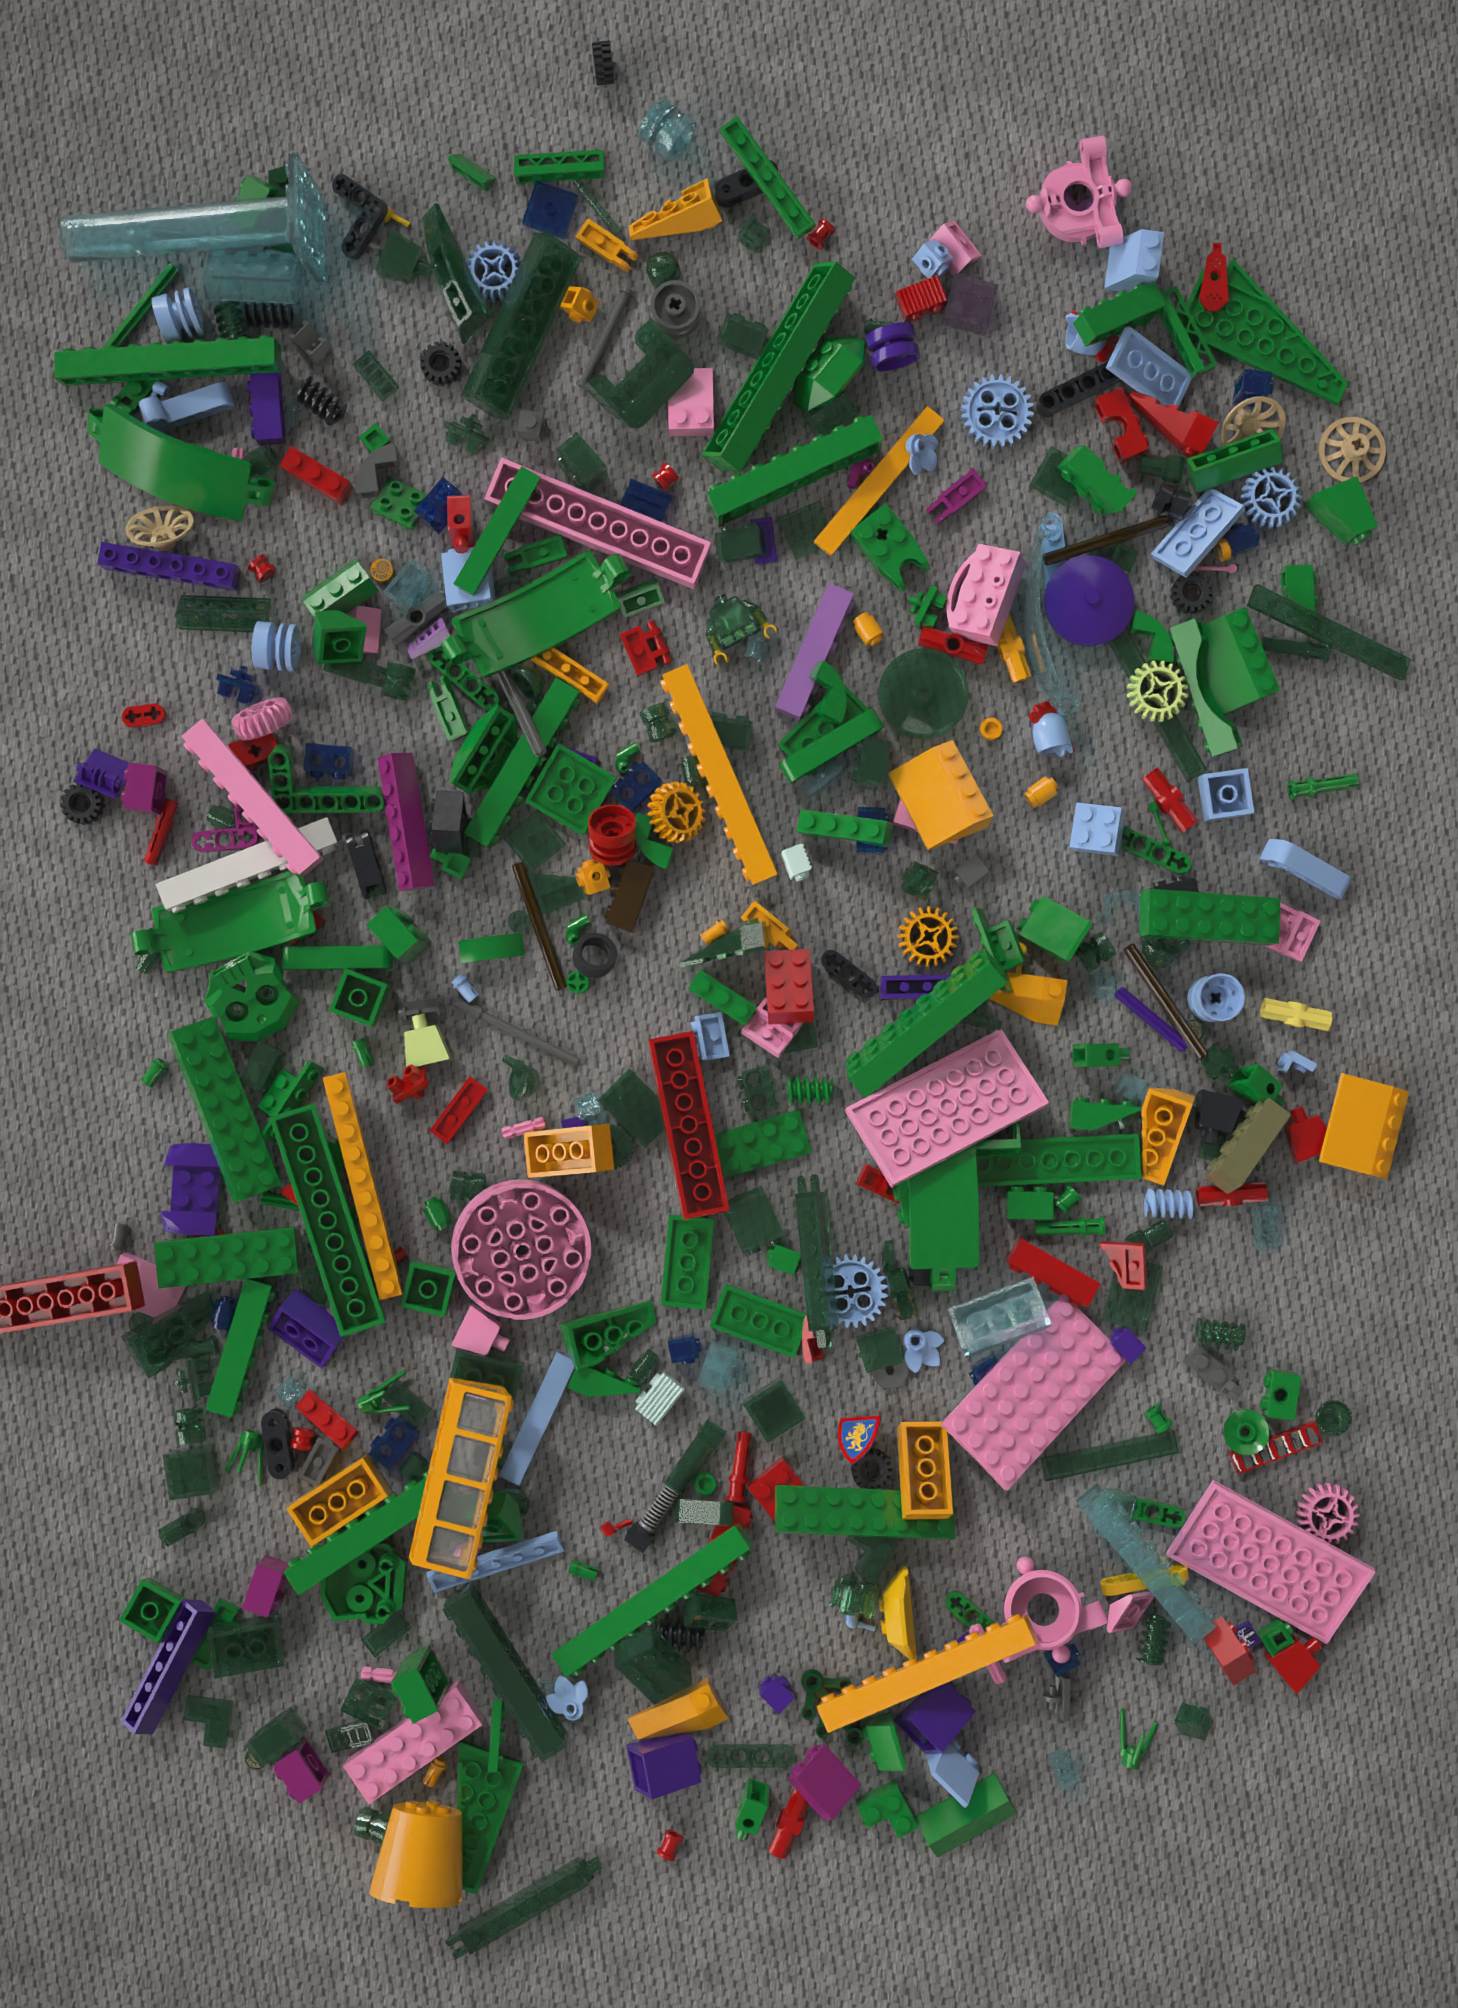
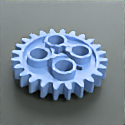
(995, 431)
(854, 1311)

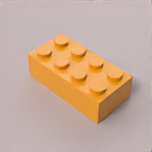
(568, 1151)
(924, 1470)
(339, 1500)

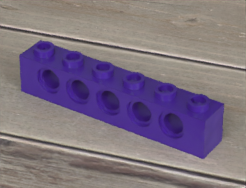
(169, 566)

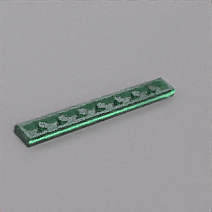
(1328, 632)
(1170, 730)

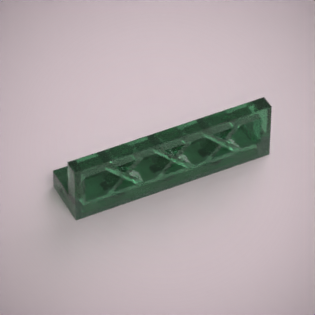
(222, 616)

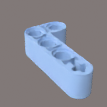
(186, 407)
(1306, 867)

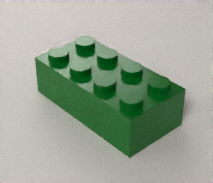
(398, 935)
(420, 1684)

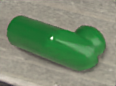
(623, 757)
(574, 929)

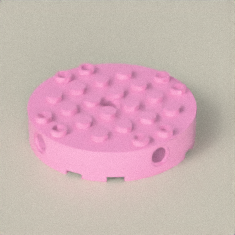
(497, 1225)

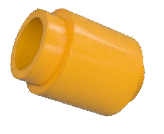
(868, 629)
(1041, 792)

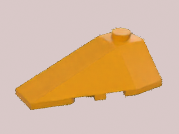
(690, 213)
(1034, 997)
(1162, 1127)
(683, 1712)

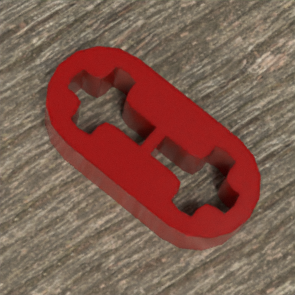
(142, 710)

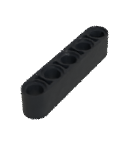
(1077, 389)

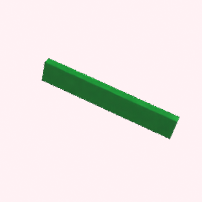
(767, 178)
(497, 531)

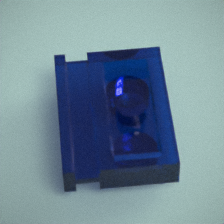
(646, 500)

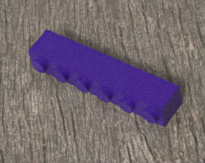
(168, 1666)

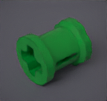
(1067, 1199)
(1158, 1418)

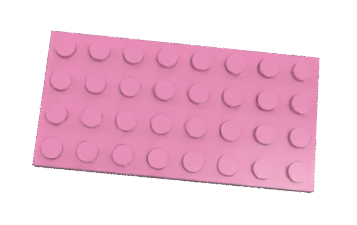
(946, 1107)
(1033, 1393)
(1270, 1561)

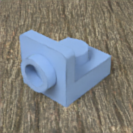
(1299, 1062)

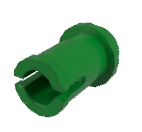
(362, 1052)
(154, 1072)
(582, 1570)

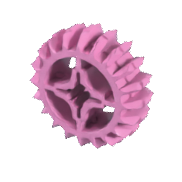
(262, 718)
(1329, 1505)

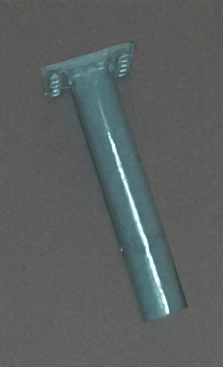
(208, 226)

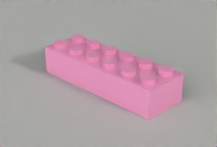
(411, 1746)

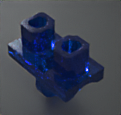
(227, 684)

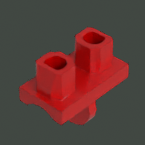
(411, 1085)

